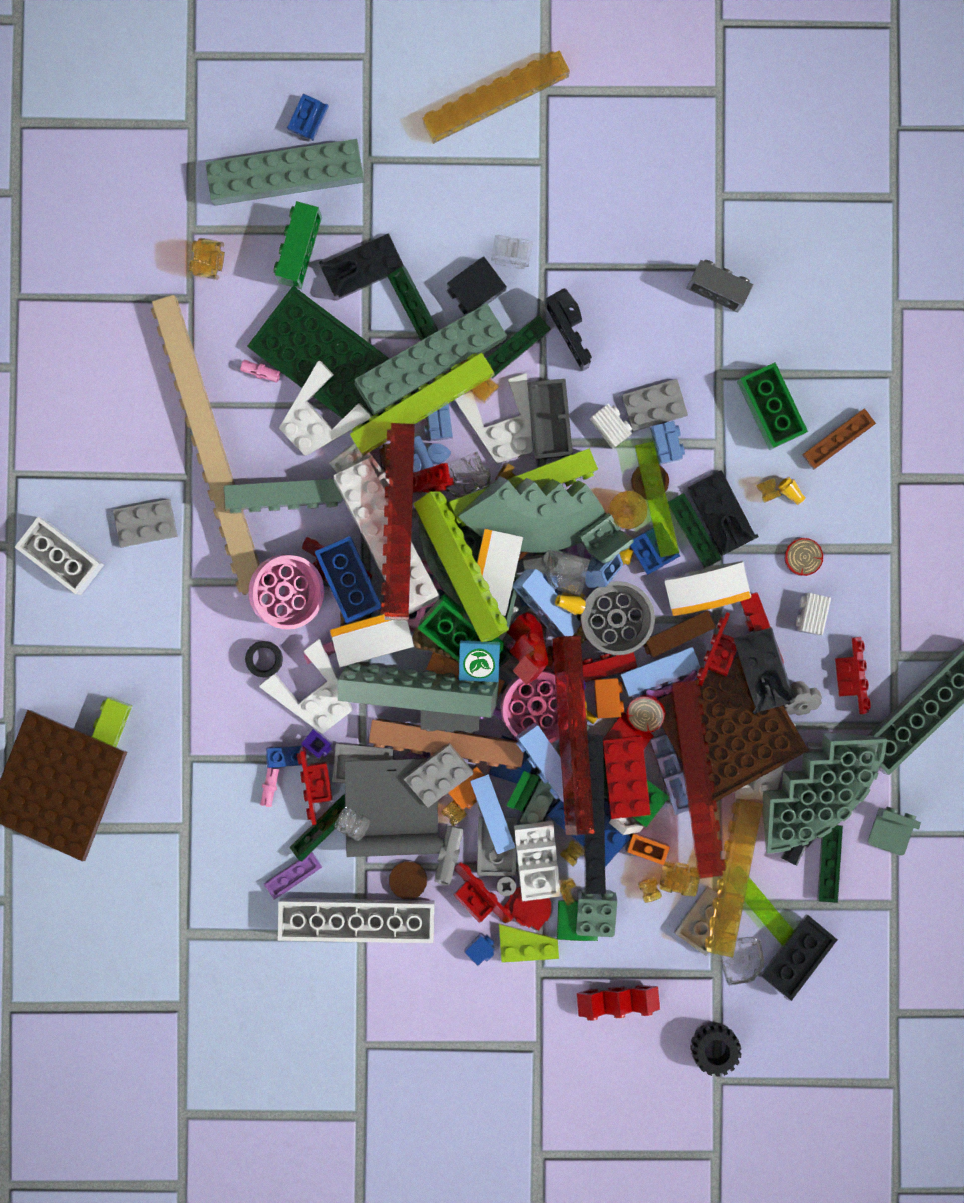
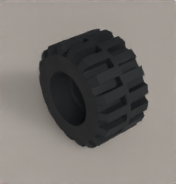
(723, 1063)

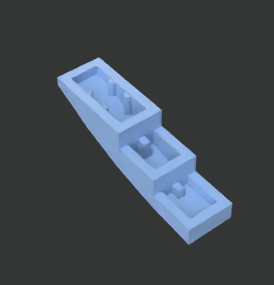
(670, 772)
(492, 814)

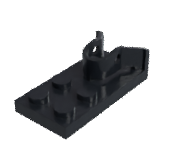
(361, 266)
(564, 319)
(721, 513)
(764, 670)
(798, 957)

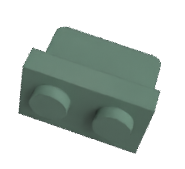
(605, 539)
(892, 830)
(596, 914)

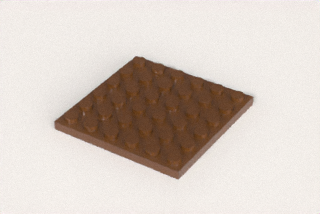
(739, 742)
(58, 784)

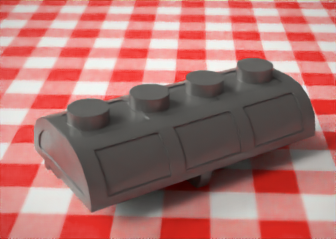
(550, 419)

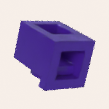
(310, 743)

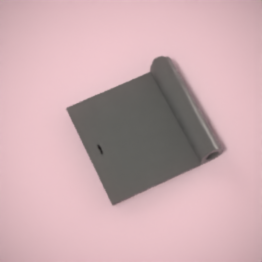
(396, 814)

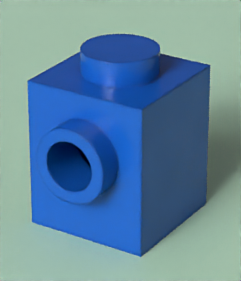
(480, 949)

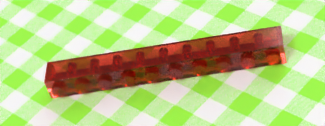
(399, 522)
(573, 735)
(697, 781)

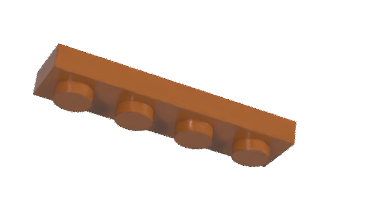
(839, 439)

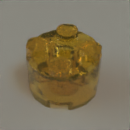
(207, 258)
(631, 500)
(679, 879)

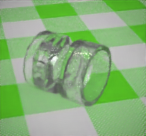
(352, 824)

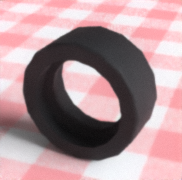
(249, 659)

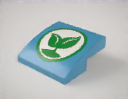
(479, 661)

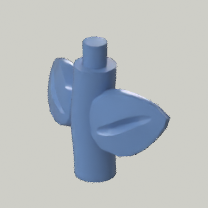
(427, 456)

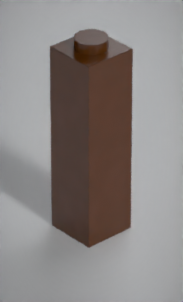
(679, 634)

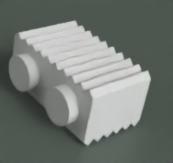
(611, 426)
(813, 613)

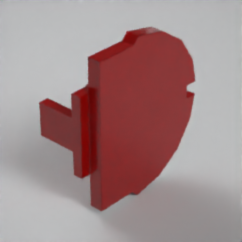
(529, 912)

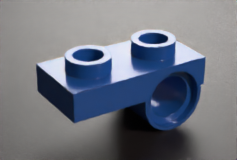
(282, 756)

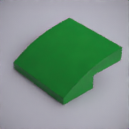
(523, 791)
(567, 923)

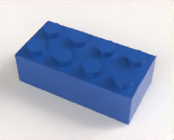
(348, 579)
(613, 838)

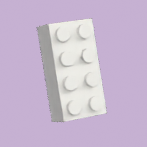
(59, 555)

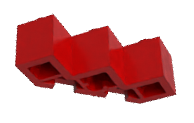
(528, 648)
(618, 1001)

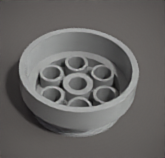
(641, 628)

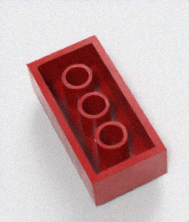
(626, 777)

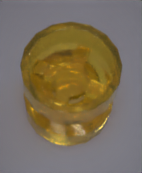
(768, 490)
(454, 813)
(572, 853)
(650, 890)

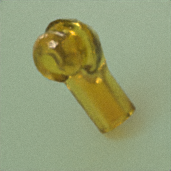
(565, 891)

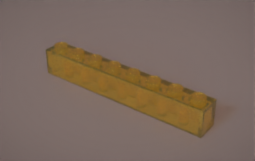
(496, 96)
(734, 882)

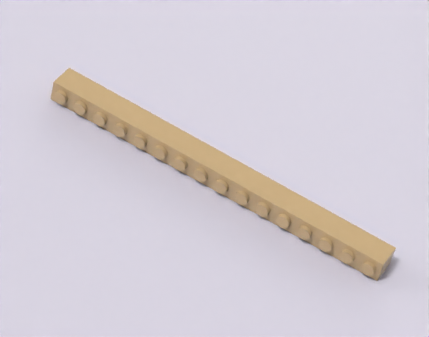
(205, 436)

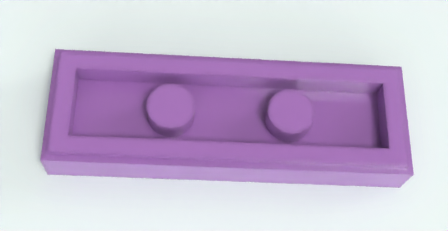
(292, 875)

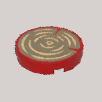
(803, 557)
(646, 713)

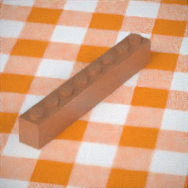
(468, 745)

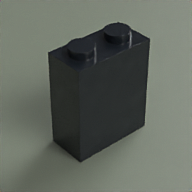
(476, 286)

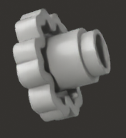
(805, 699)

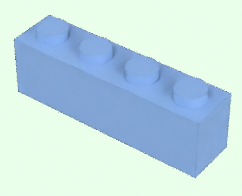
(541, 599)
(660, 671)
(543, 757)

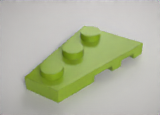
(526, 946)

